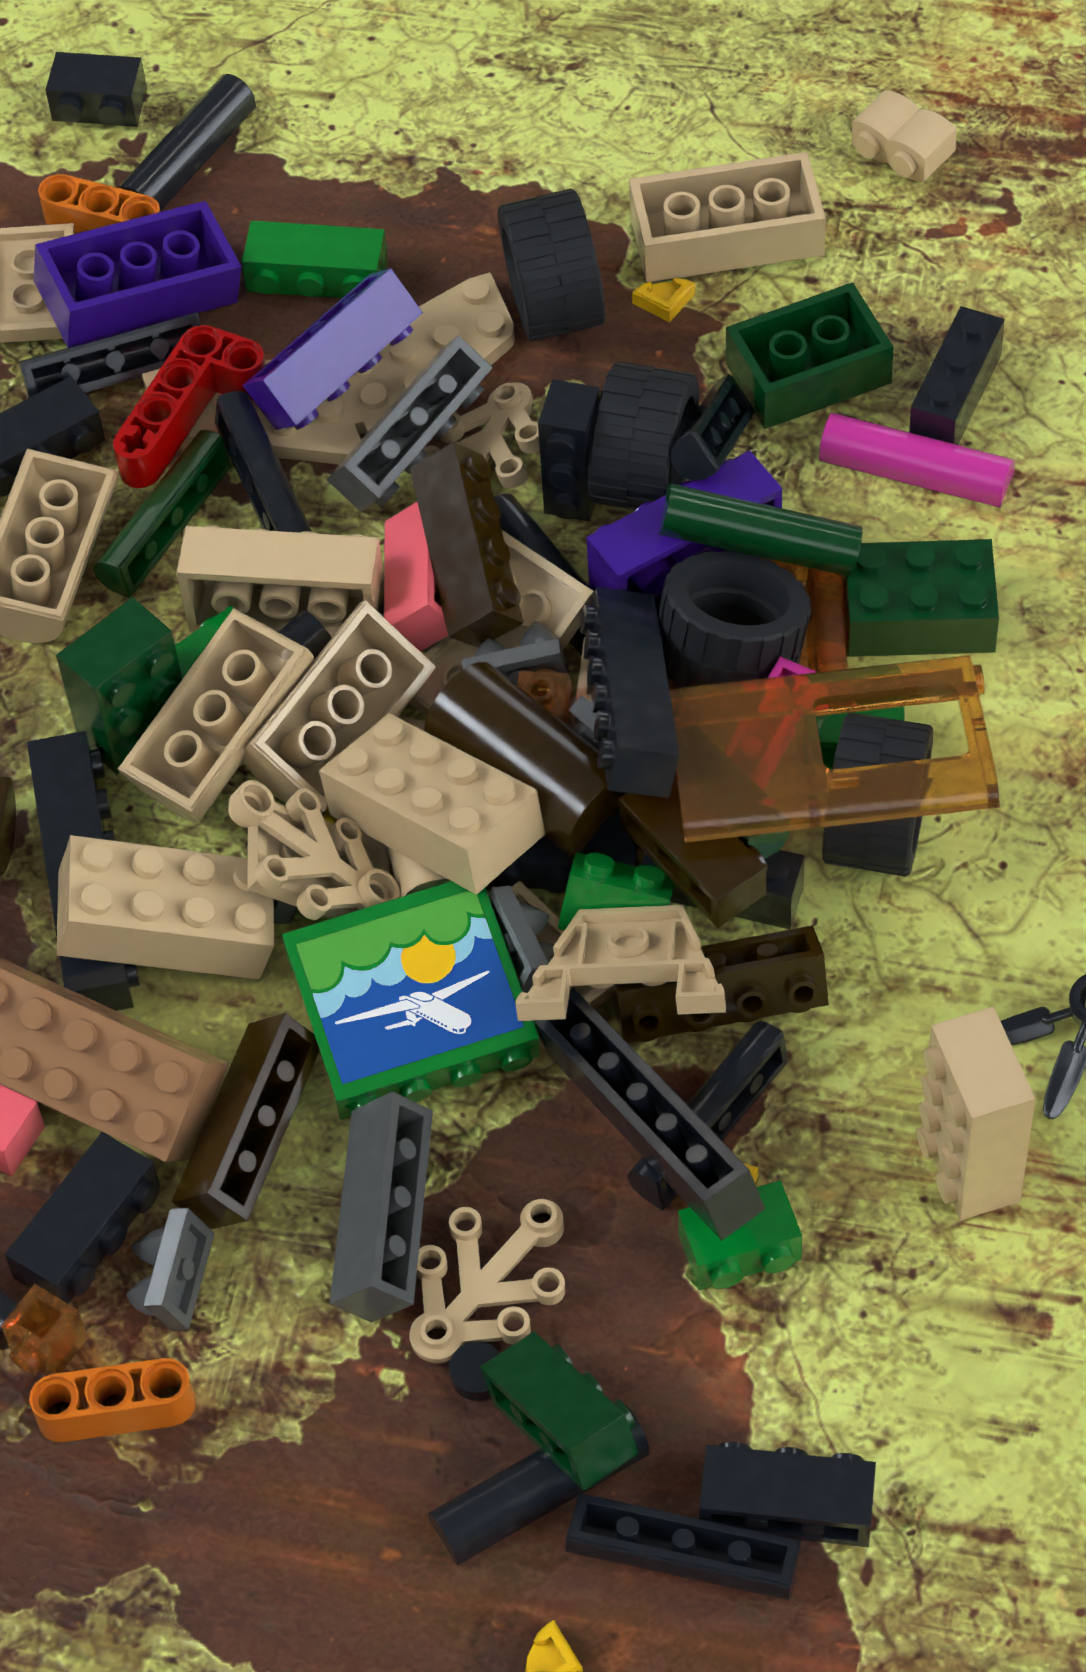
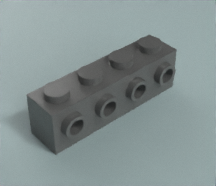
(409, 424)
(381, 1207)

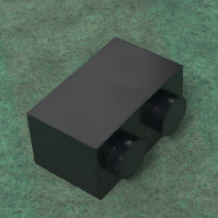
(96, 89)

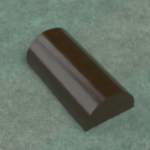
(518, 735)

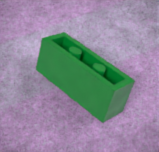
(311, 258)

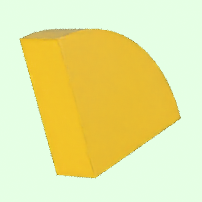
(664, 298)
(551, 1652)

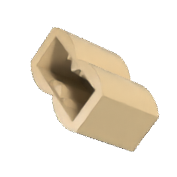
(903, 136)

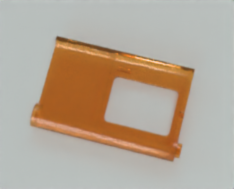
(758, 764)

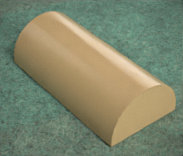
(48, 541)
(342, 694)
(214, 715)

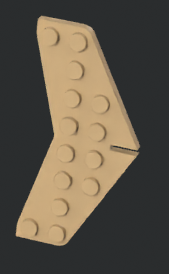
(467, 310)

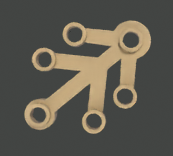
(506, 406)
(364, 886)
(484, 1285)

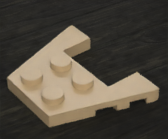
(623, 948)

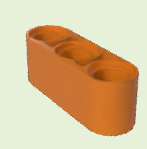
(90, 203)
(90, 1387)

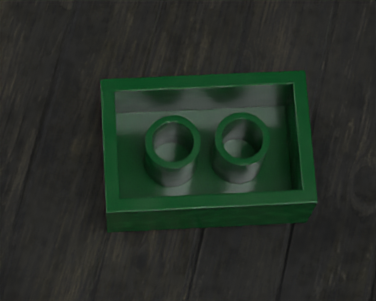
(809, 355)
(922, 599)
(119, 678)

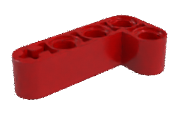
(197, 368)

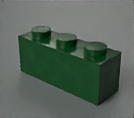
(561, 1409)

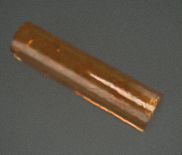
(827, 622)

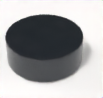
(466, 1371)

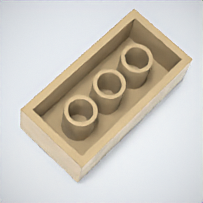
(727, 217)
(278, 575)
(433, 802)
(161, 909)
(975, 1113)

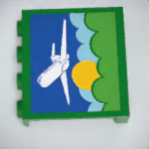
(411, 996)

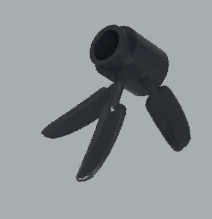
(1072, 1056)

